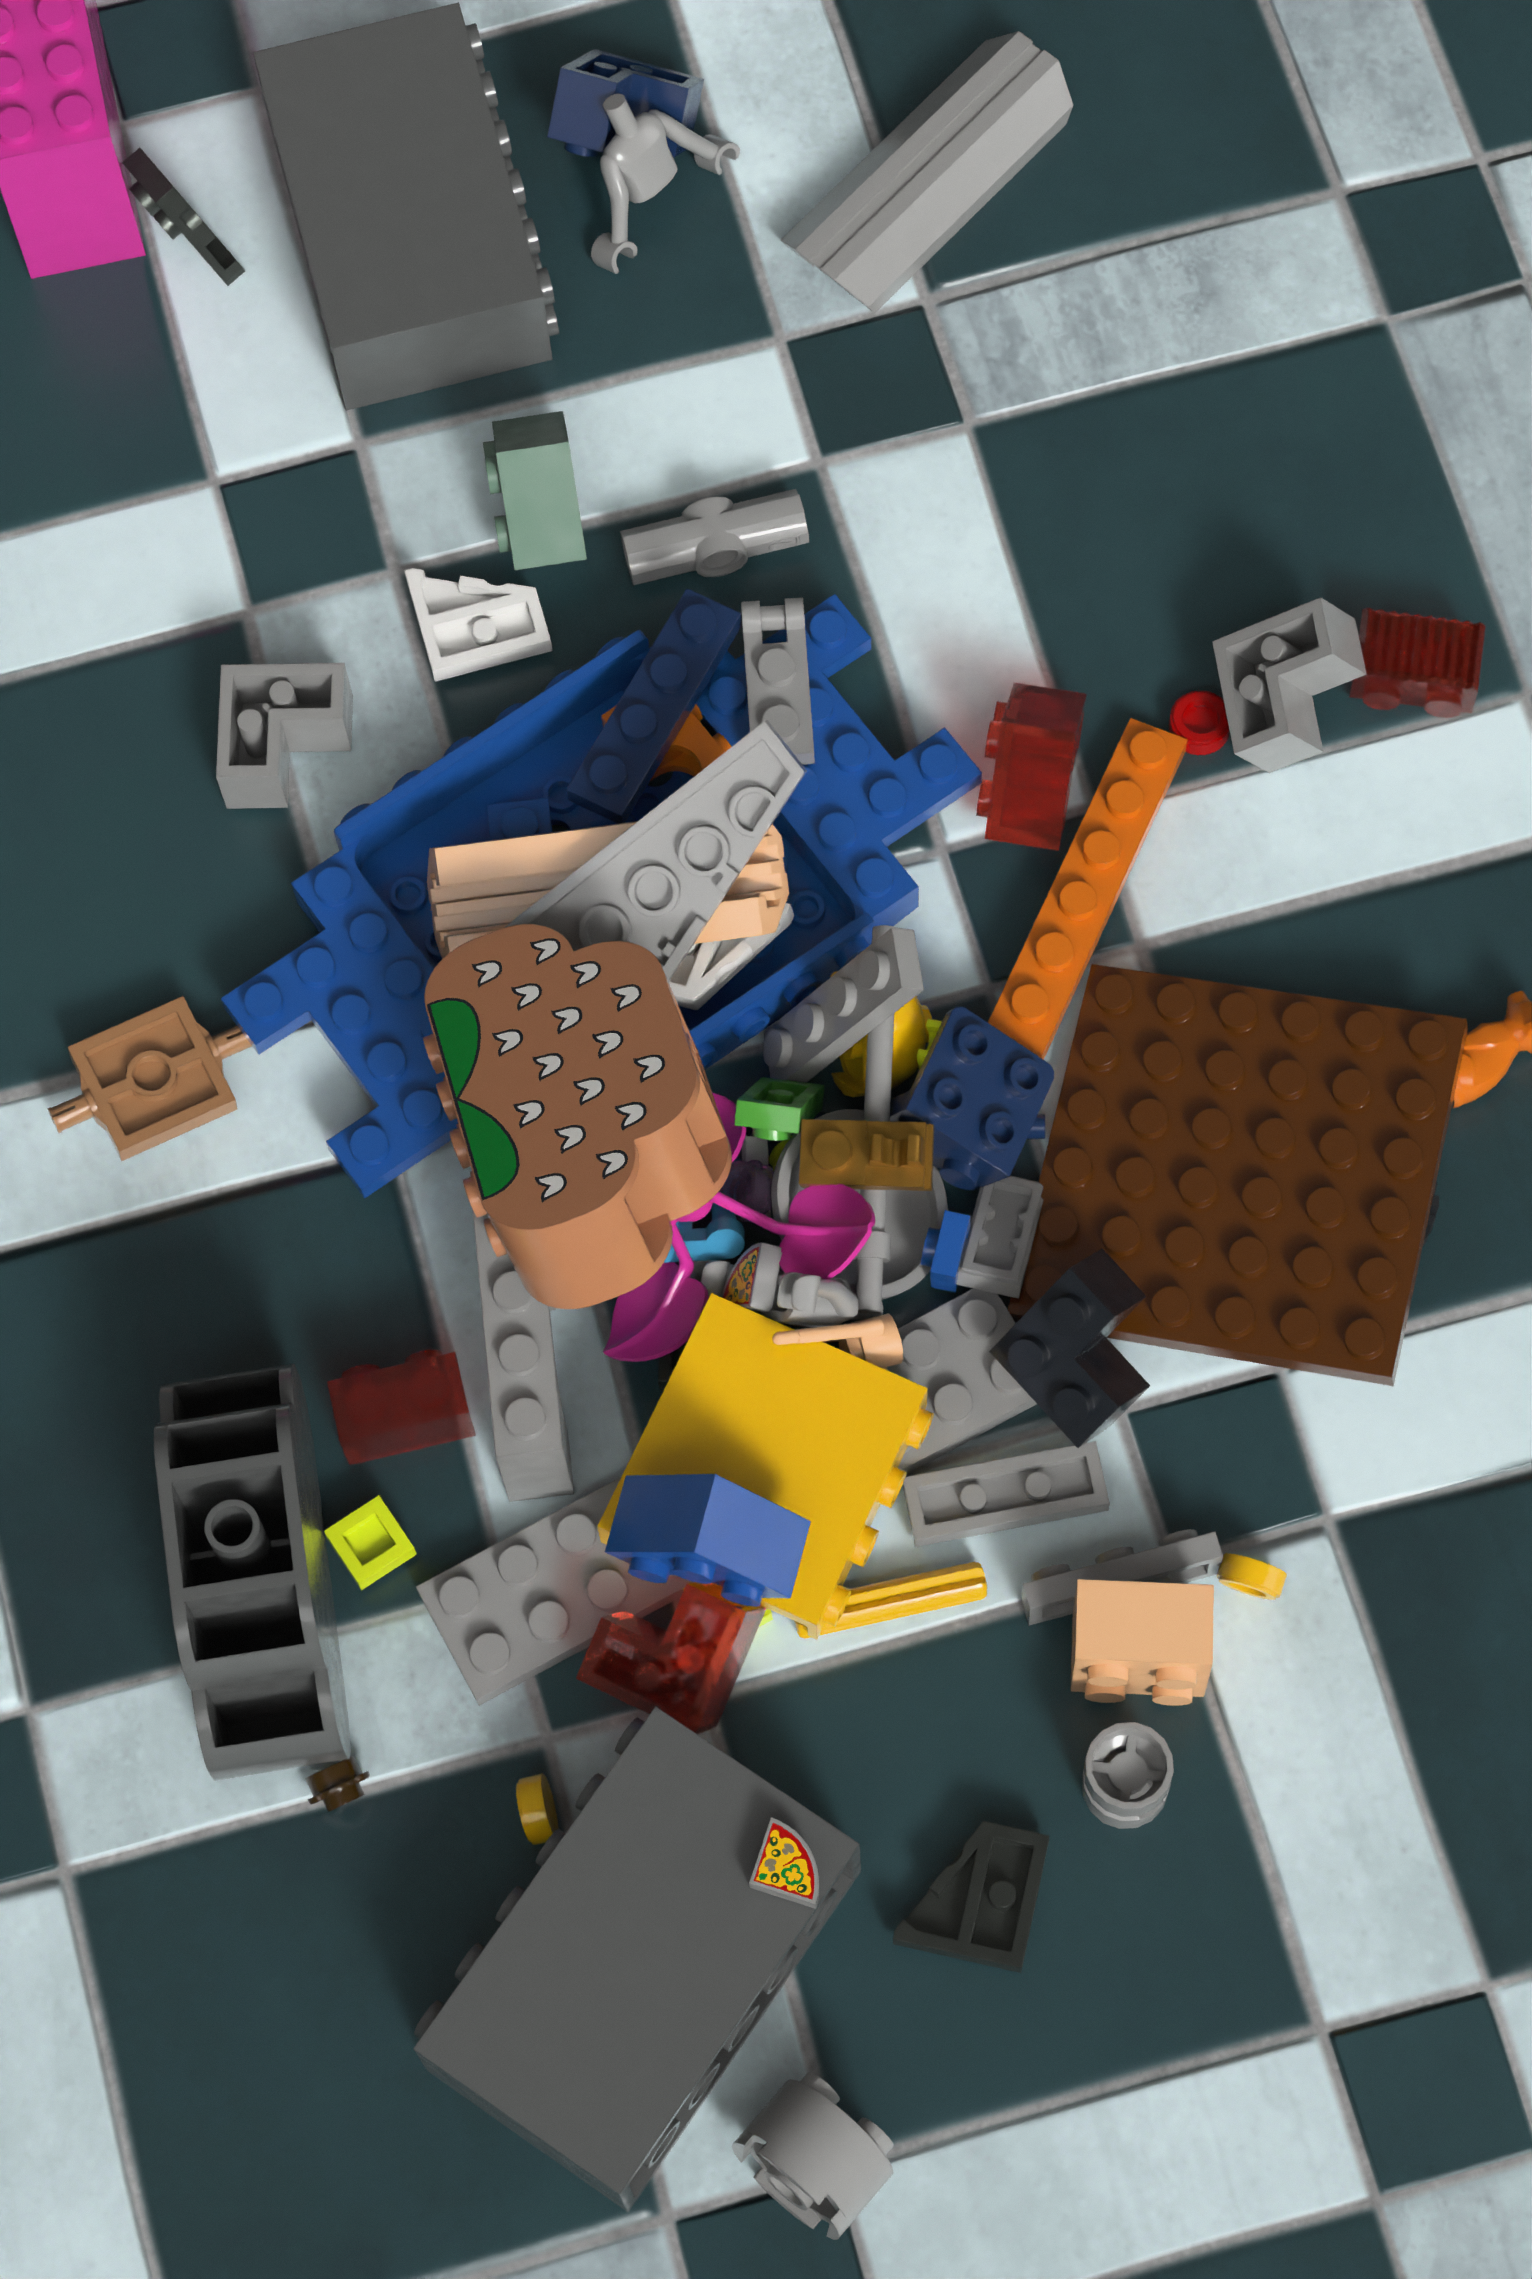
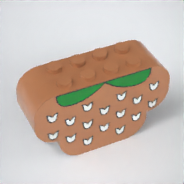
(573, 1107)

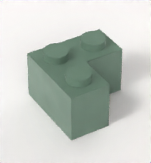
(536, 477)

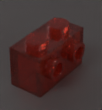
(401, 1406)

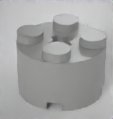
(816, 2155)

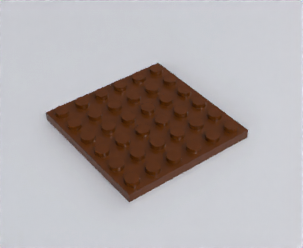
(1249, 1167)

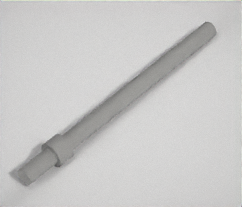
(876, 1108)

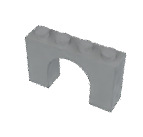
(522, 1380)

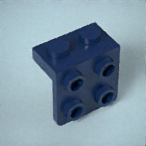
(979, 1097)

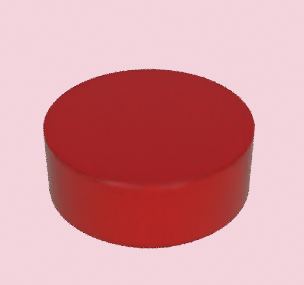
(1201, 720)

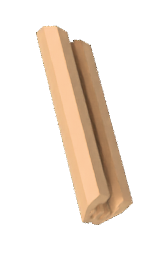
(494, 881)

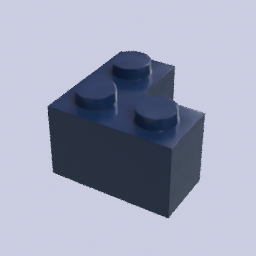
(592, 78)

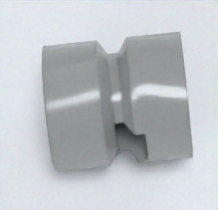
(1127, 1775)

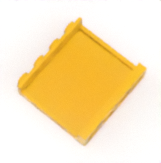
(793, 1428)

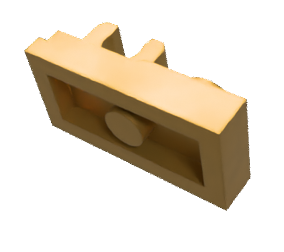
(867, 1154)

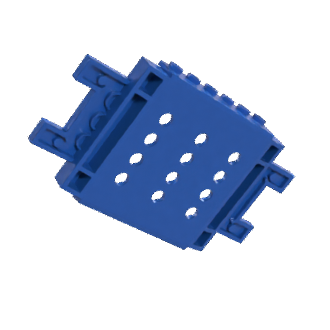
(374, 914)

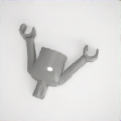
(641, 164)
(798, 1297)

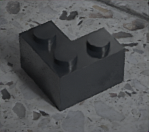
(1063, 1349)

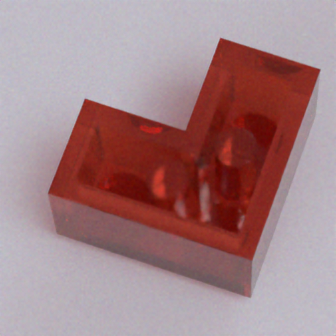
(1035, 755)
(677, 1669)

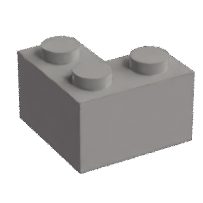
(1274, 672)
(272, 713)

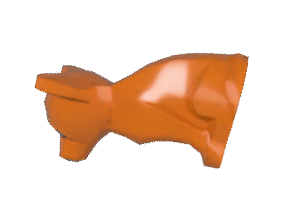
(1492, 1049)

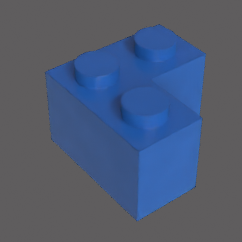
(707, 1534)

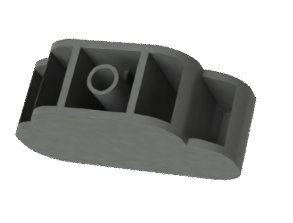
(250, 1572)

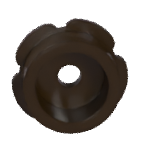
(337, 1784)

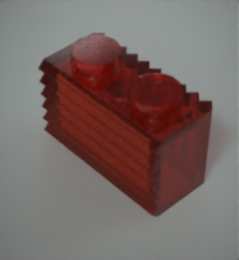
(1419, 662)

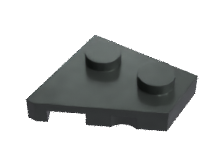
(177, 216)
(982, 1901)

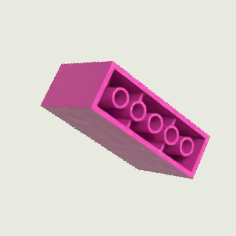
(62, 139)

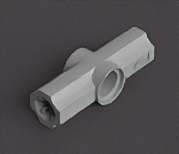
(714, 536)

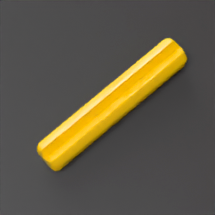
(909, 1596)

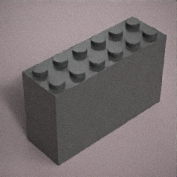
(408, 205)
(632, 1959)

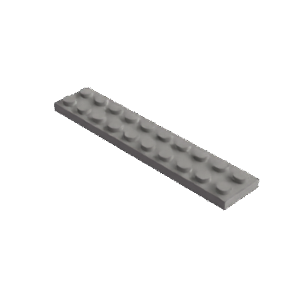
(552, 1582)

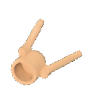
(869, 1339)

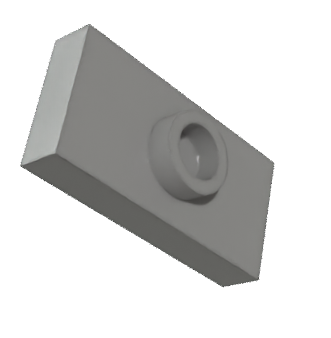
(1001, 1236)

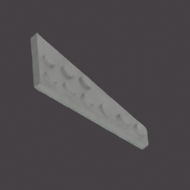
(678, 860)

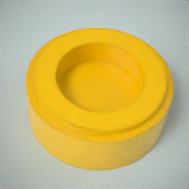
(1251, 1576)
(536, 1808)

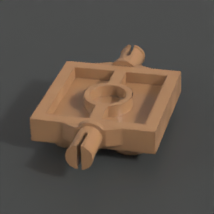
(151, 1078)

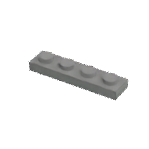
(845, 1008)

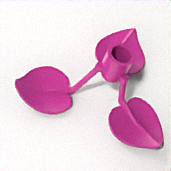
(821, 1239)

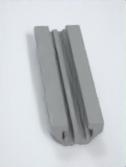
(935, 169)

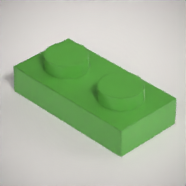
(777, 1107)

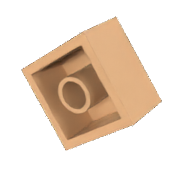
(1142, 1640)

